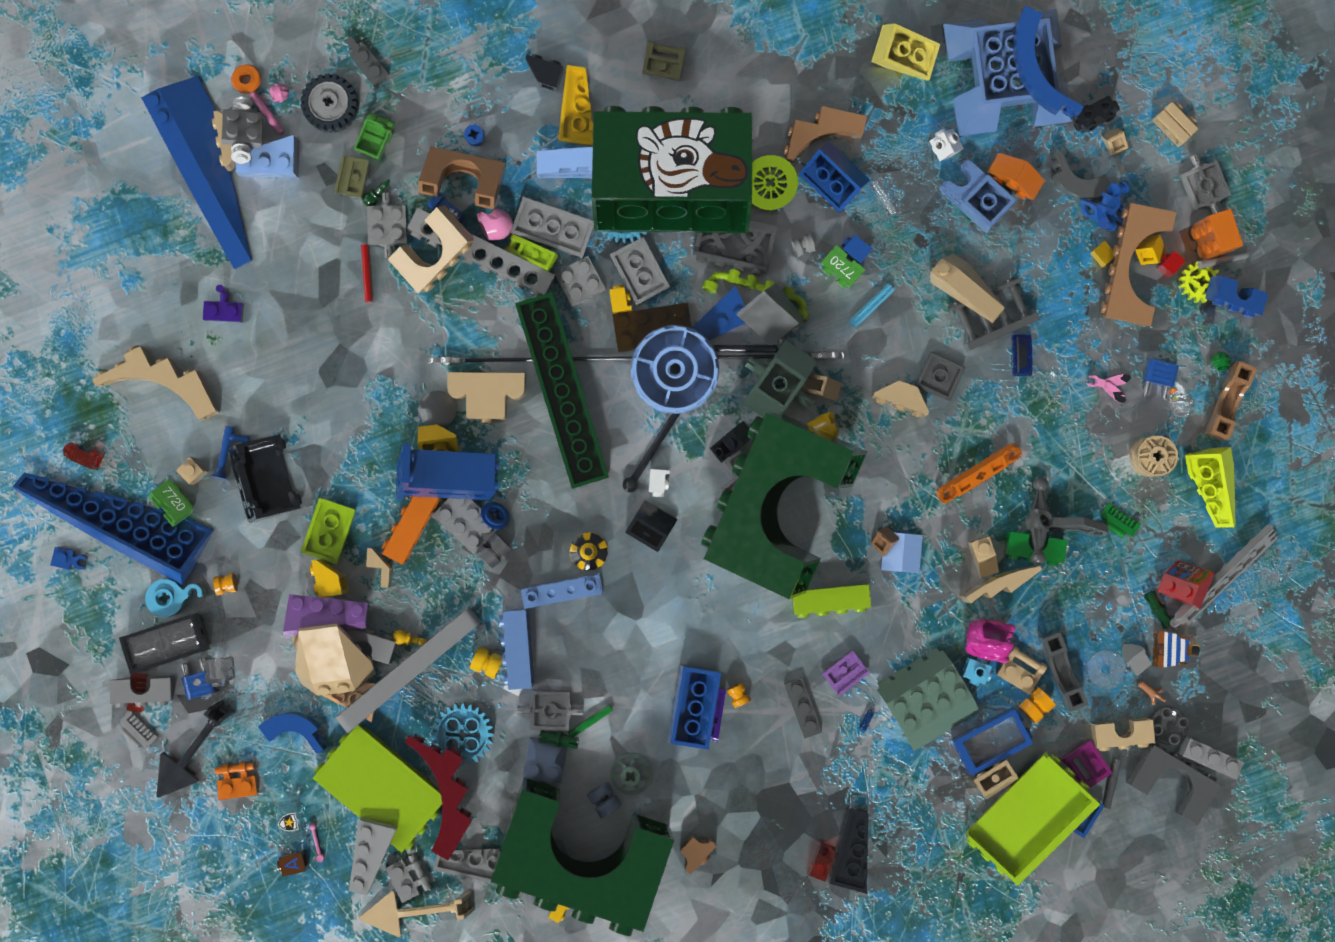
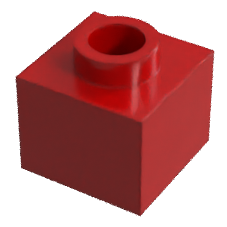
(1170, 263)

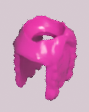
(990, 640)

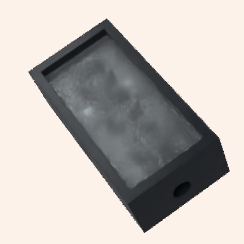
(164, 643)

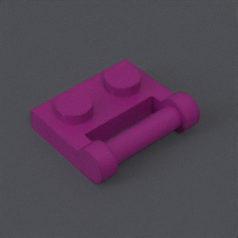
(1091, 761)

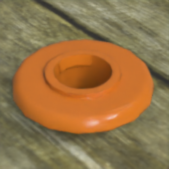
(242, 71)

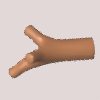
(1152, 692)

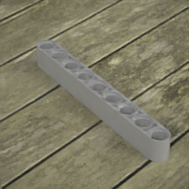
(407, 669)

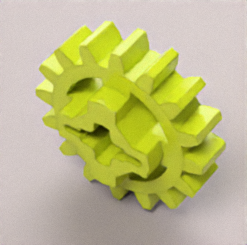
(1197, 290)

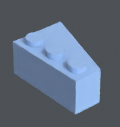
(565, 163)

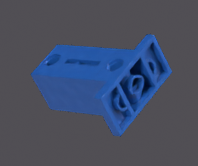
(445, 474)

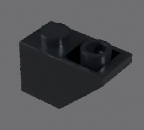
(546, 73)
(731, 442)

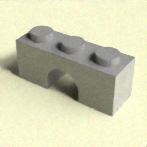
(382, 646)
(123, 692)
(1210, 757)

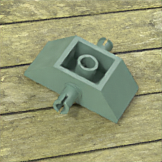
(793, 367)

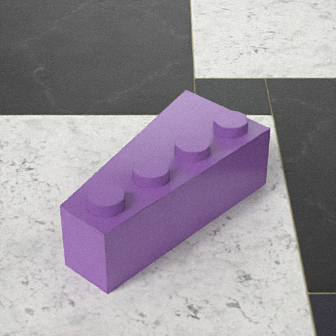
(317, 611)

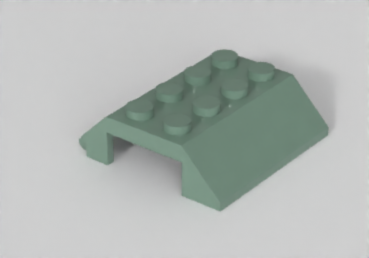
(927, 698)

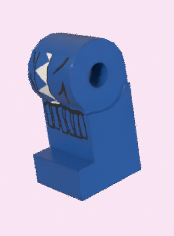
(441, 201)

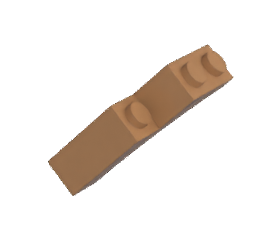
(830, 123)

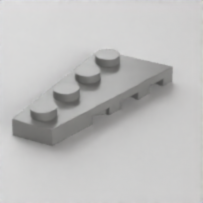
(370, 850)
(469, 863)

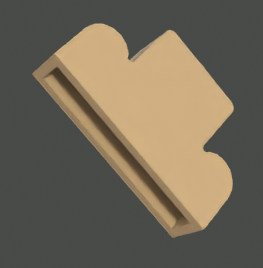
(486, 393)

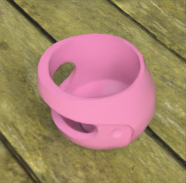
(495, 225)

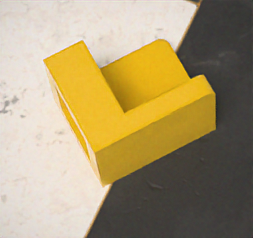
(1150, 250)

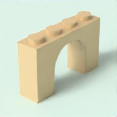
(454, 241)

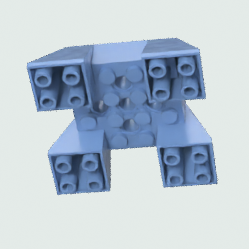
(986, 45)

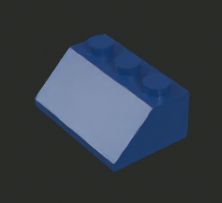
(834, 176)

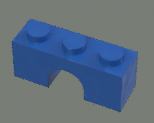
(1223, 292)

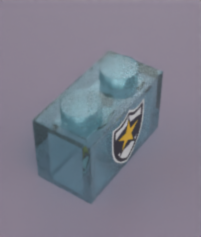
(291, 821)

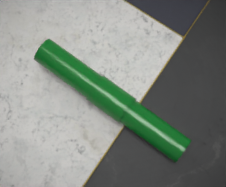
(590, 721)

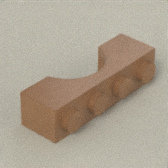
(1223, 416)

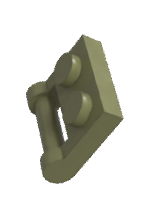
(662, 66)

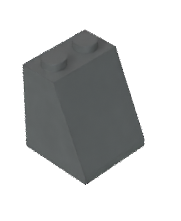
(772, 315)

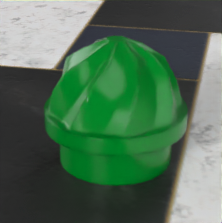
(1221, 361)

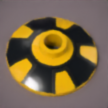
(598, 555)

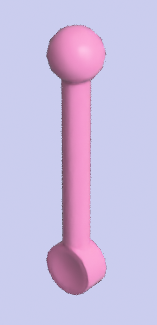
(312, 826)

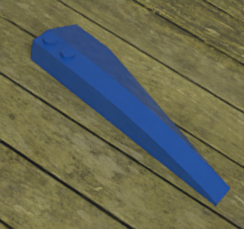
(185, 123)
(123, 525)

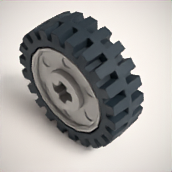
(323, 90)

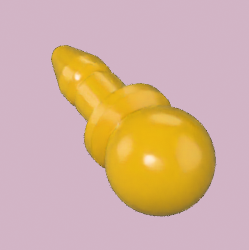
(402, 637)

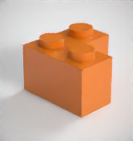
(1016, 175)

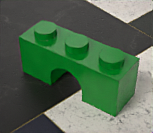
(1018, 546)

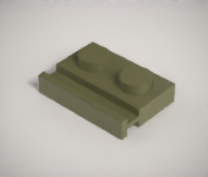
(352, 177)

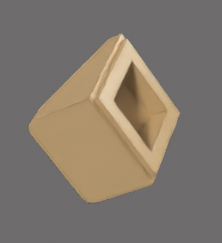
(1115, 141)

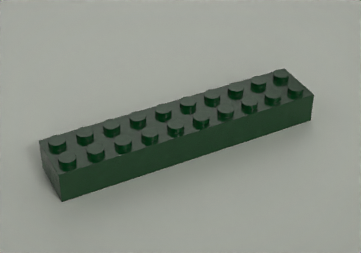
(562, 390)

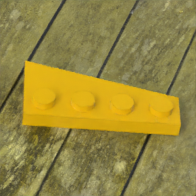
(575, 116)

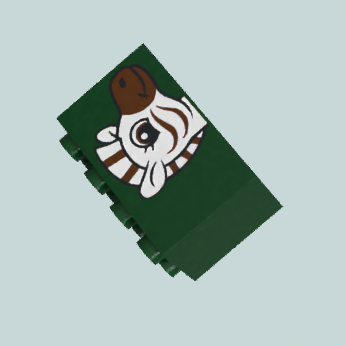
(672, 170)

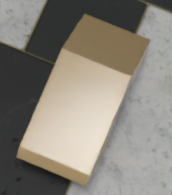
(375, 560)

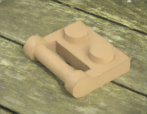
(1019, 676)

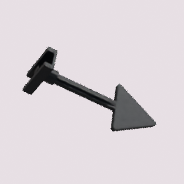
(173, 774)

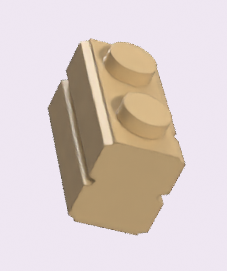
(1176, 123)

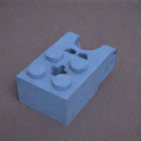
(978, 192)

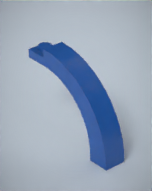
(1029, 70)

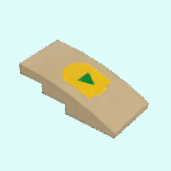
(1005, 581)

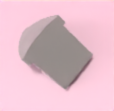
(1135, 658)

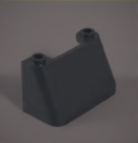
(263, 478)

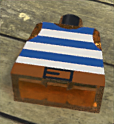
(1172, 649)

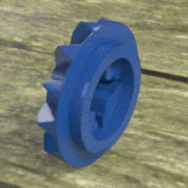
(502, 516)

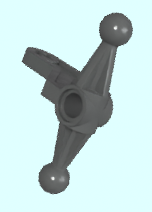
(1041, 521)

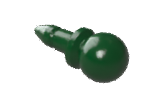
(370, 198)

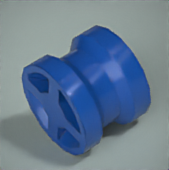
(474, 139)

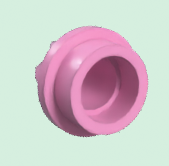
(279, 92)

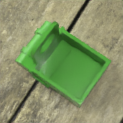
(374, 136)

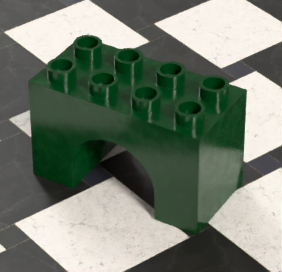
(749, 531)
(611, 888)

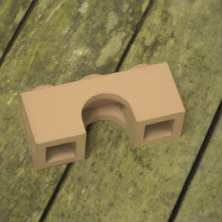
(1139, 733)

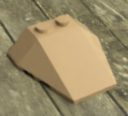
(330, 661)

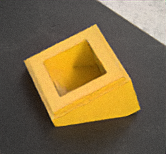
(1103, 254)

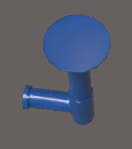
(227, 438)

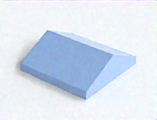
(904, 555)

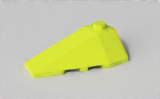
(1215, 481)

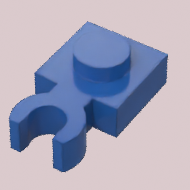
(66, 558)

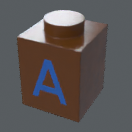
(293, 863)

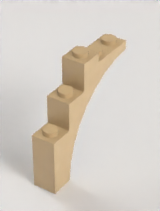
(139, 366)

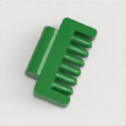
(1116, 525)

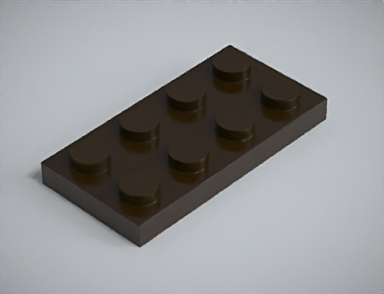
(635, 325)

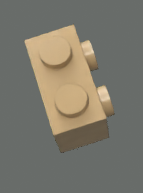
(995, 779)

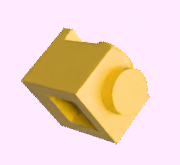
(620, 299)

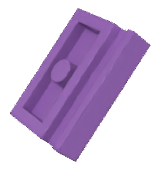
(845, 673)

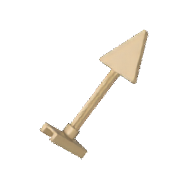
(386, 914)

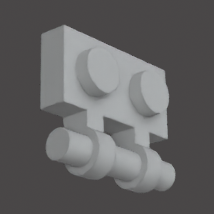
(403, 881)

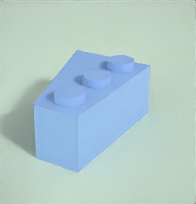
(272, 160)

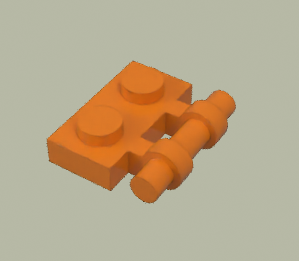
(238, 786)

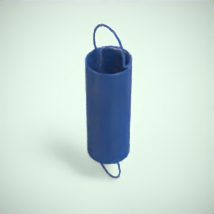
(866, 721)

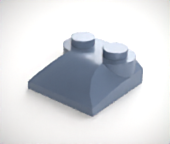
(544, 761)

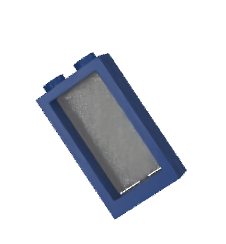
(992, 741)

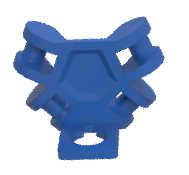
(1105, 211)

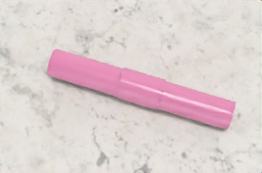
(266, 113)

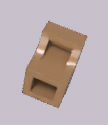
(697, 852)

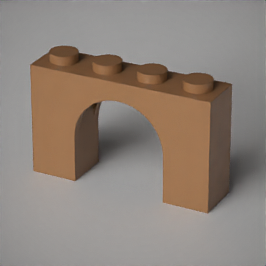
(444, 162)

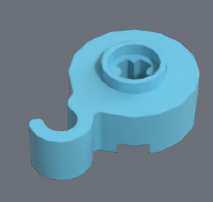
(178, 596)

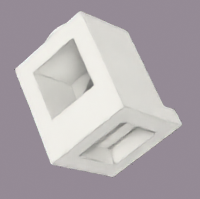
(658, 482)

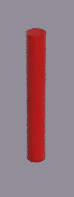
(366, 273)

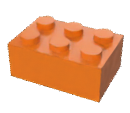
(1216, 235)

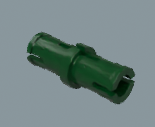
(1158, 609)
(558, 739)

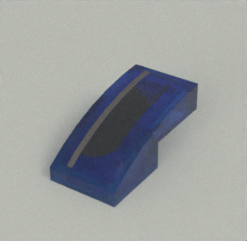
(1021, 355)

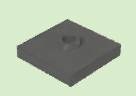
(939, 376)

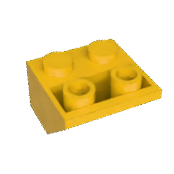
(328, 579)

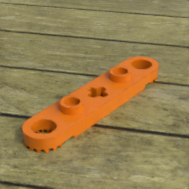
(987, 469)

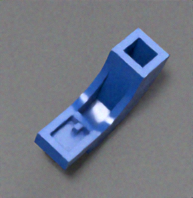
(297, 723)

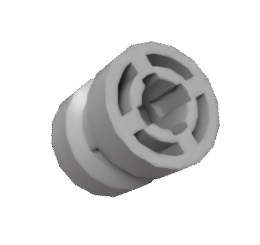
(803, 245)

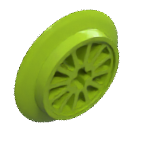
(789, 172)

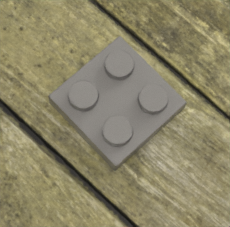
(580, 281)

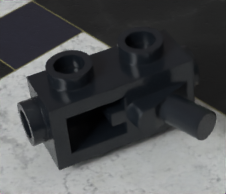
(1096, 114)

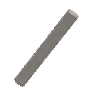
(1222, 259)

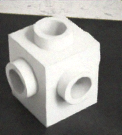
(946, 144)

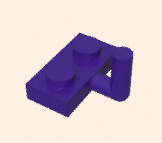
(223, 310)

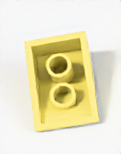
(905, 51)

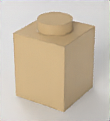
(192, 471)

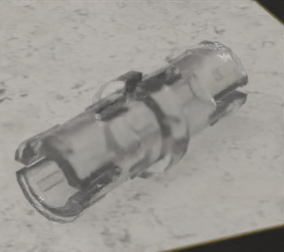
(884, 197)

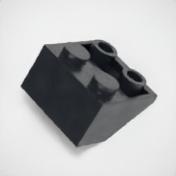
(651, 525)

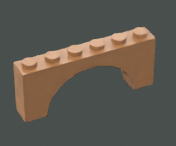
(1121, 300)

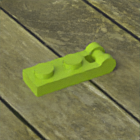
(531, 252)

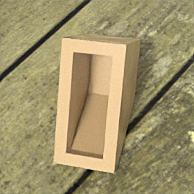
(822, 387)
(984, 556)

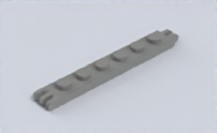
(1227, 575)

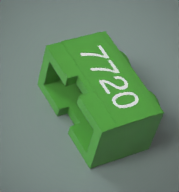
(841, 268)
(172, 501)

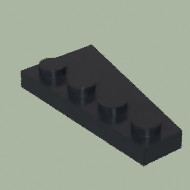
(851, 859)

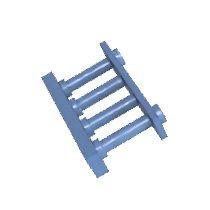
(562, 591)

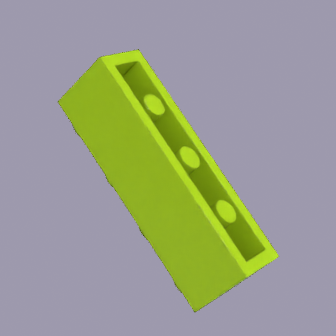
(832, 599)

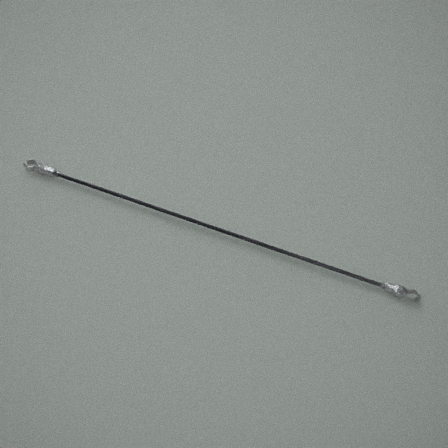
(450, 360)

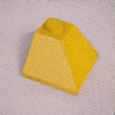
(437, 439)

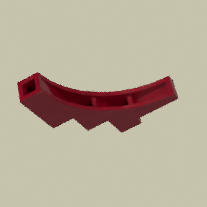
(444, 766)

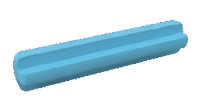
(869, 307)

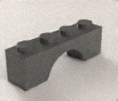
(1065, 680)

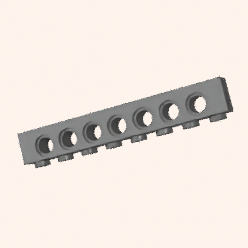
(545, 279)

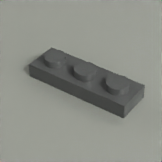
(803, 707)

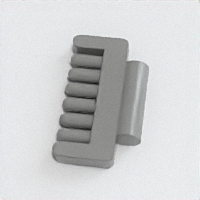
(134, 735)

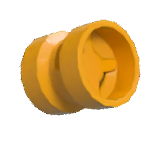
(225, 584)
(738, 694)

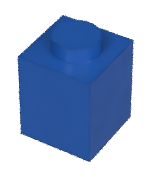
(856, 249)

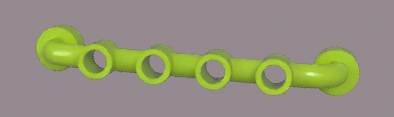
(752, 283)

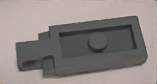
(366, 62)

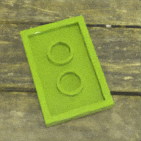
(328, 531)

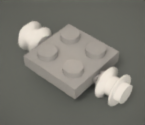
(241, 129)

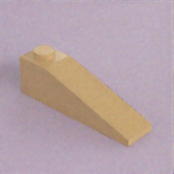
(965, 285)

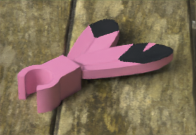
(1110, 384)

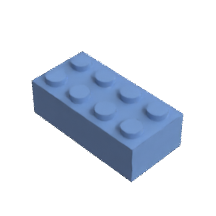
(518, 649)

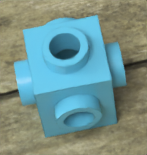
(970, 668)

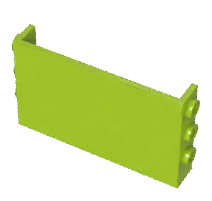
(380, 785)
(1032, 818)

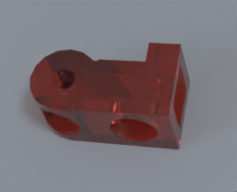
(78, 454)
(822, 861)

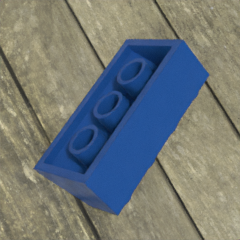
(694, 707)

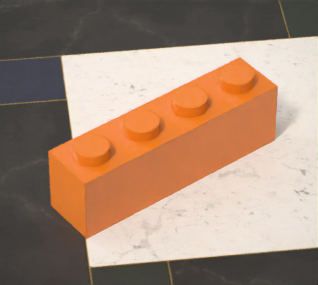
(409, 529)

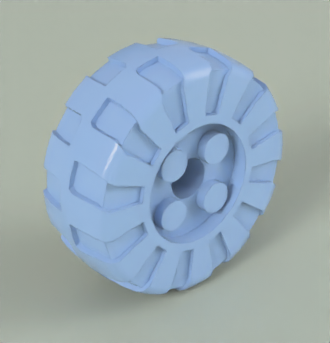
(652, 369)

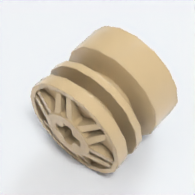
(1142, 457)

